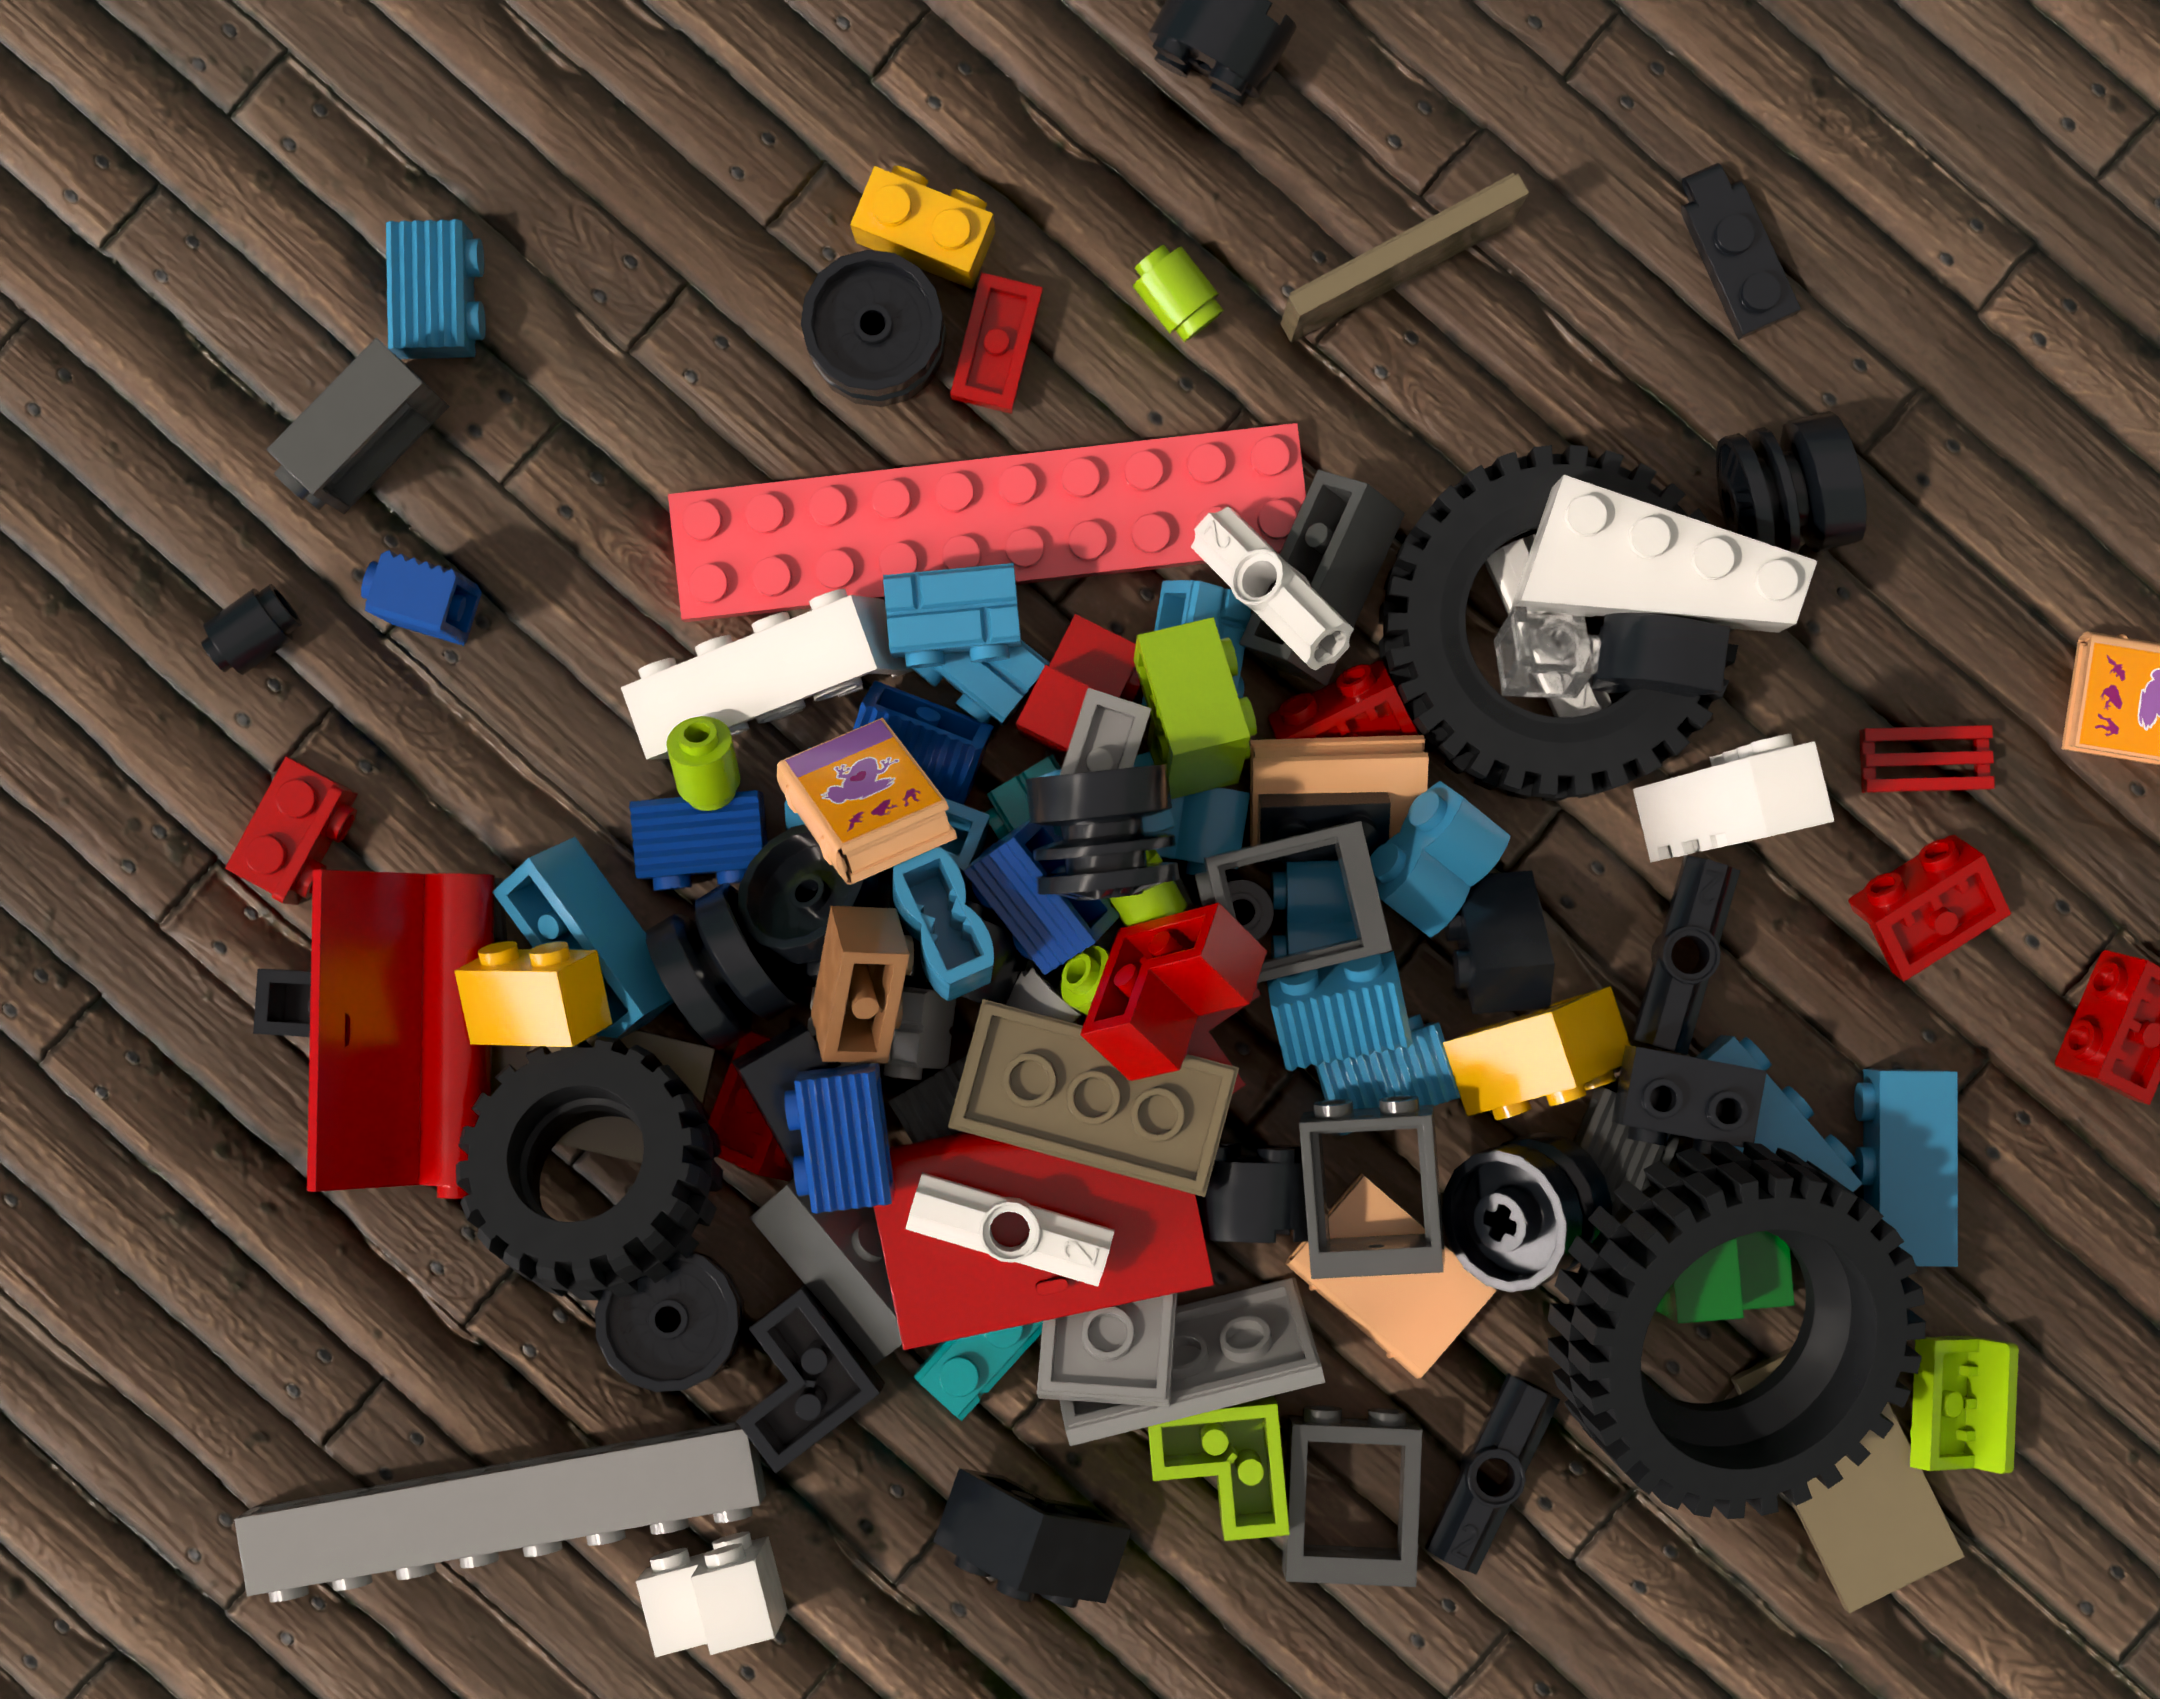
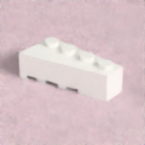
(1628, 556)
(767, 671)
(1739, 799)

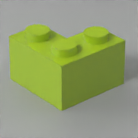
(1195, 711)
(1244, 1453)

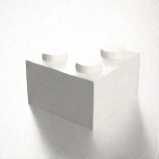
(713, 1597)

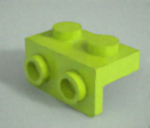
(1964, 1404)

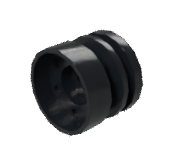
(1795, 487)
(1102, 831)

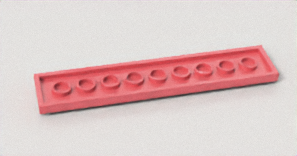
(1041, 510)

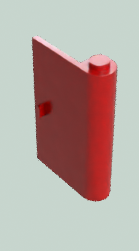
(390, 1029)
(960, 1292)

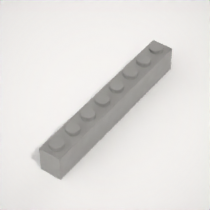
(499, 1509)

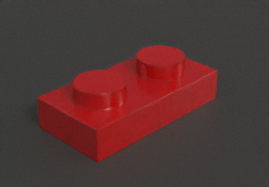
(996, 343)

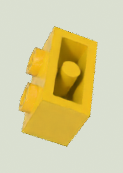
(924, 225)
(533, 995)

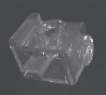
(1545, 655)

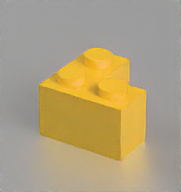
(1539, 1054)

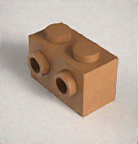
(861, 984)

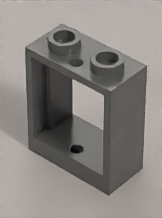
(355, 429)
(1359, 887)
(1375, 1253)
(1352, 1563)

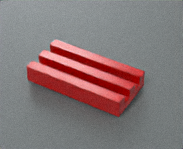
(1980, 757)

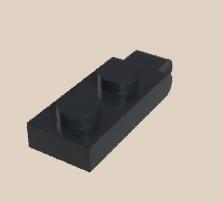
(1736, 252)

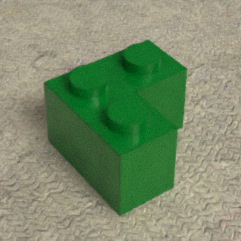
(1732, 1278)

